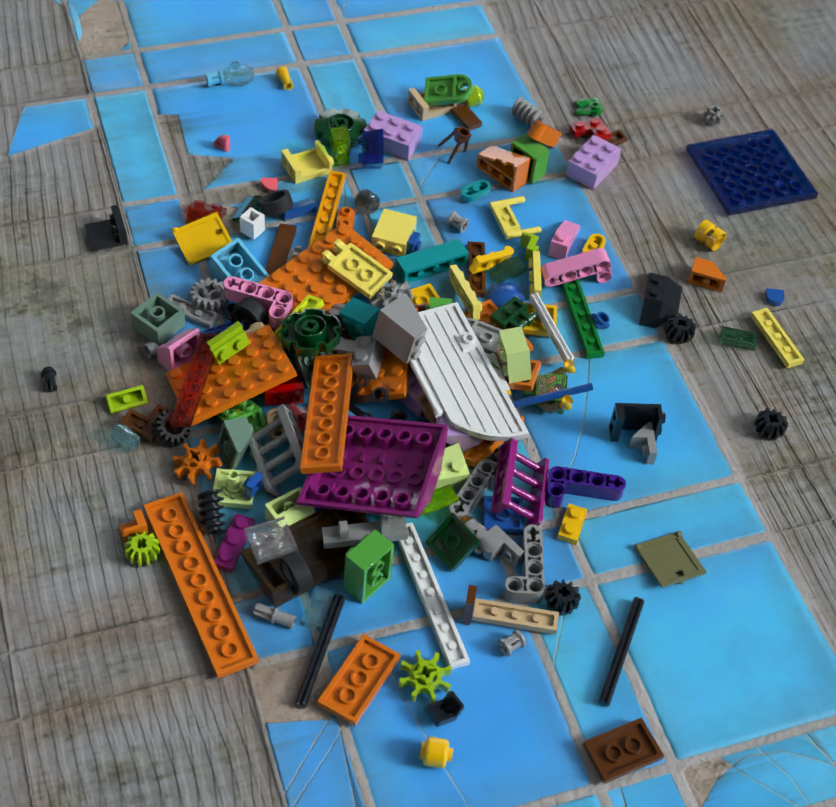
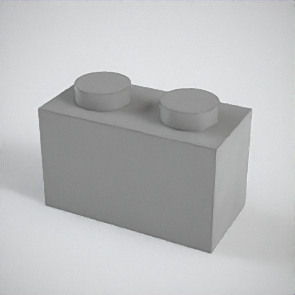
(368, 357)

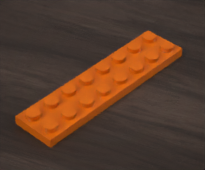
(327, 414)

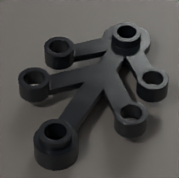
(375, 396)

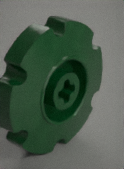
(339, 118)
(310, 332)

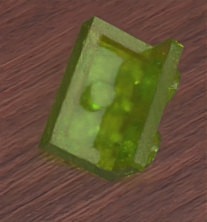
(441, 498)

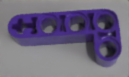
(582, 483)

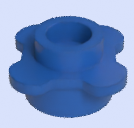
(601, 320)

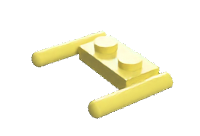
(507, 220)

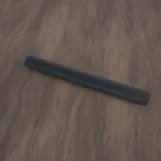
(319, 651)
(621, 652)

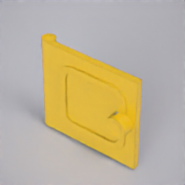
(199, 238)

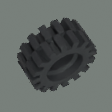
(164, 435)

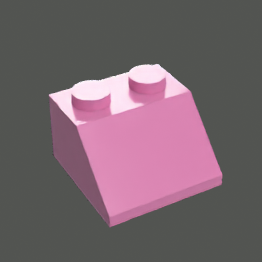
(178, 349)

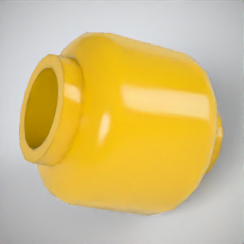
(436, 752)

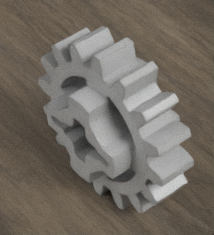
(208, 294)

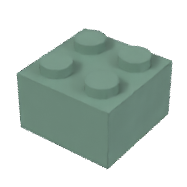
(158, 319)

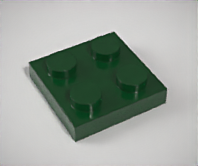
(453, 541)

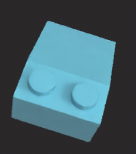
(237, 262)

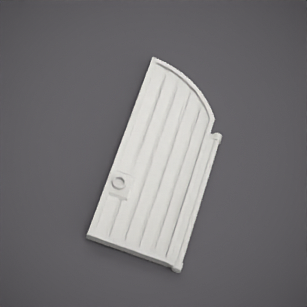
(462, 379)

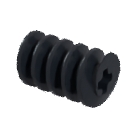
(210, 512)

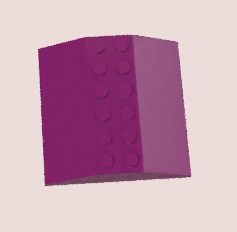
(385, 469)

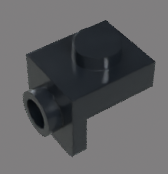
(445, 710)

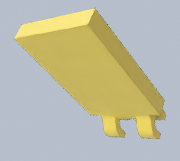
(356, 268)

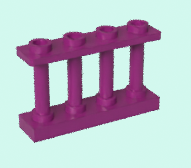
(504, 483)

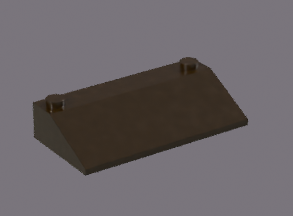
(309, 538)

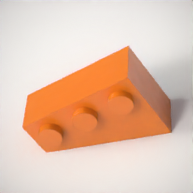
(504, 166)

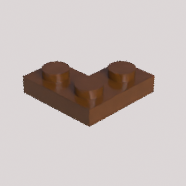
(141, 424)

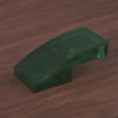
(507, 268)

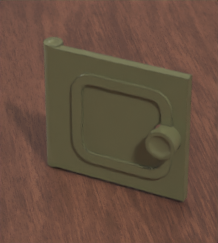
(670, 555)

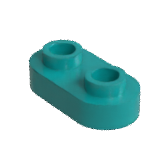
(475, 190)

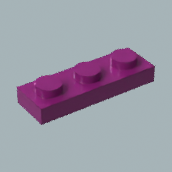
(233, 543)

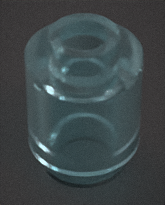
(125, 437)

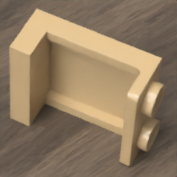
(424, 111)

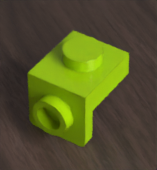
(530, 242)

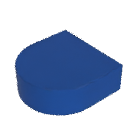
(774, 296)

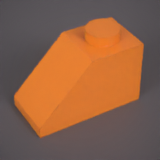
(706, 275)

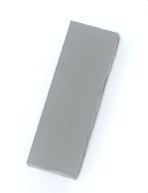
(195, 315)

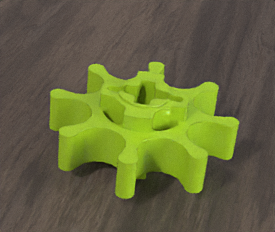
(425, 676)

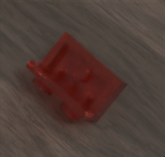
(199, 209)

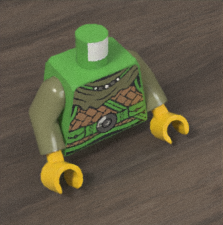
(553, 382)

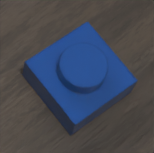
(413, 243)
(252, 485)

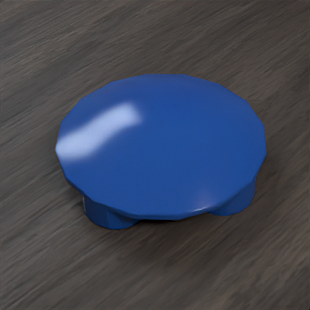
(503, 292)

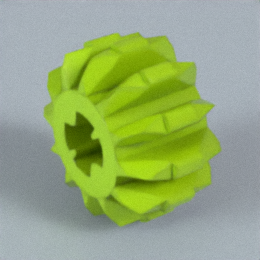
(142, 548)

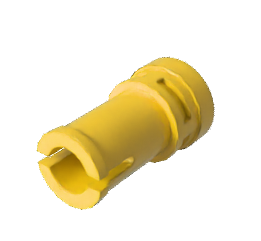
(284, 76)

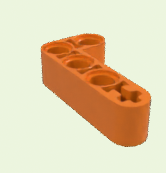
(544, 133)

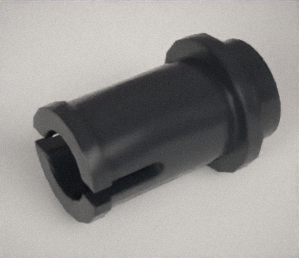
(48, 375)

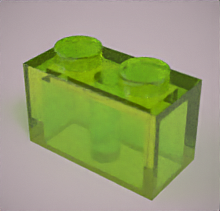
(340, 146)

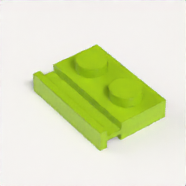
(228, 343)

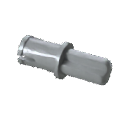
(274, 615)

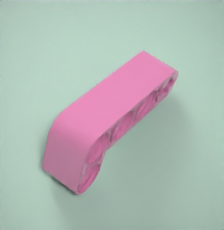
(577, 267)
(274, 300)

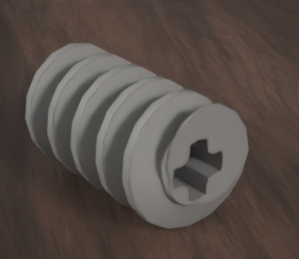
(527, 112)

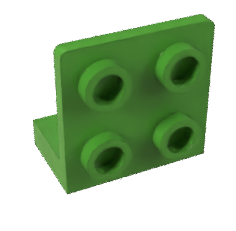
(245, 409)

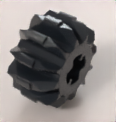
(680, 328)
(771, 424)
(562, 597)

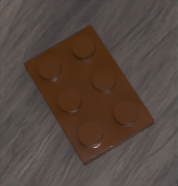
(623, 750)

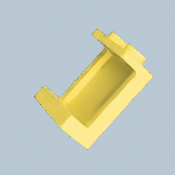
(307, 164)
(393, 232)

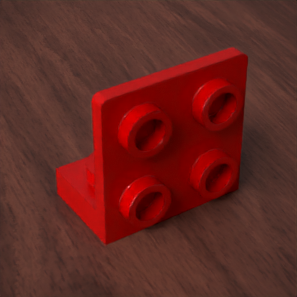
(286, 393)

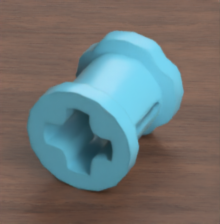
(210, 78)

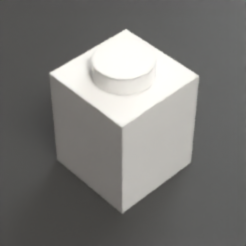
(252, 223)

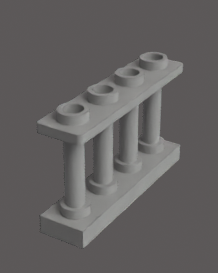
(258, 453)

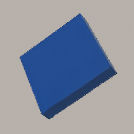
(506, 520)

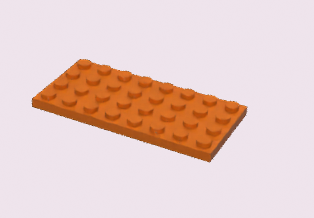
(310, 276)

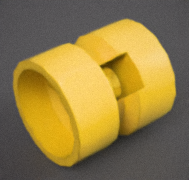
(710, 235)

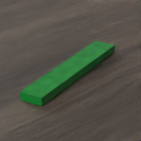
(582, 320)

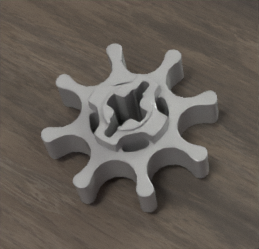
(390, 293)

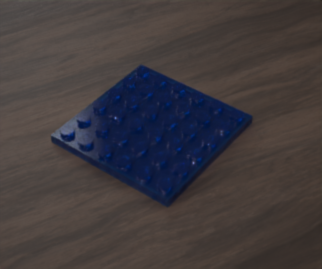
(751, 172)

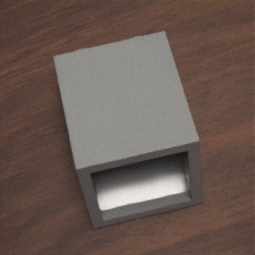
(401, 329)

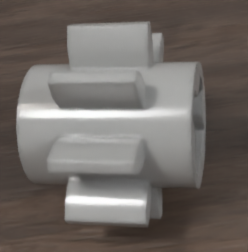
(713, 115)

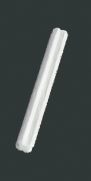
(550, 327)

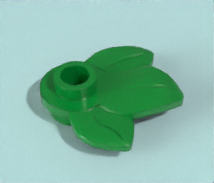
(588, 107)

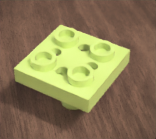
(232, 484)

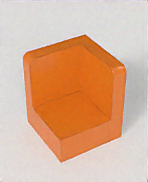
(138, 525)

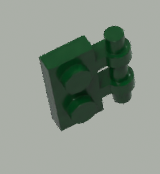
(511, 311)

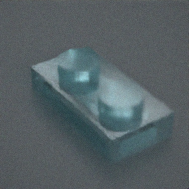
(317, 608)

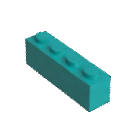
(431, 261)

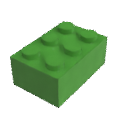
(368, 566)

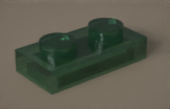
(738, 338)

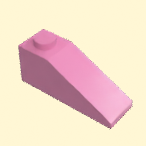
(563, 240)

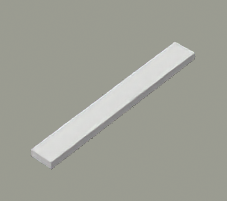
(433, 600)

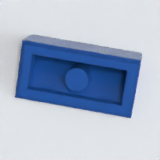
(300, 208)

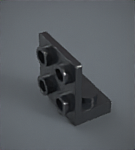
(107, 232)

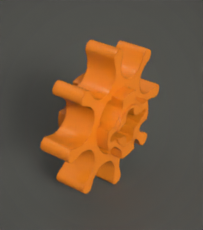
(197, 461)

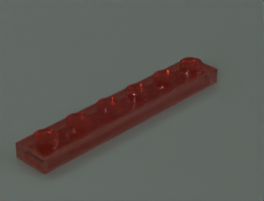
(193, 384)

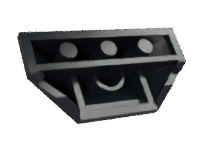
(660, 300)

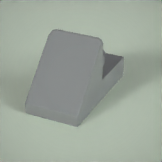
(645, 440)

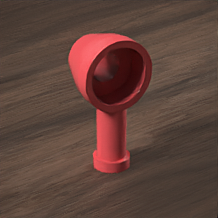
(301, 417)

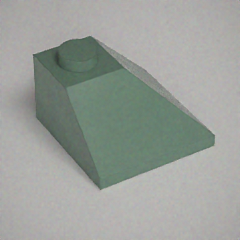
(234, 440)

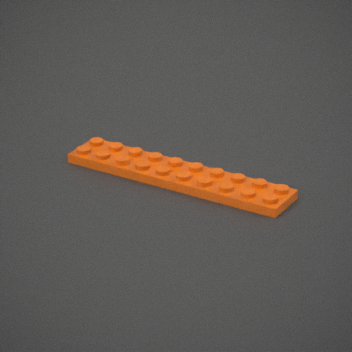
(201, 585)

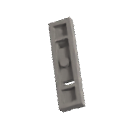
(338, 535)

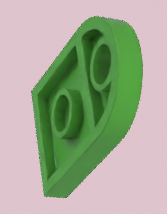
(447, 89)

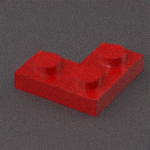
(592, 127)

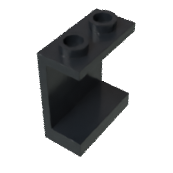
(633, 417)

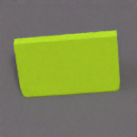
(126, 399)

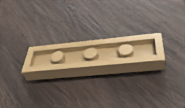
(515, 616)

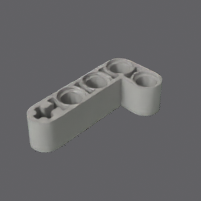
(484, 478)
(529, 581)

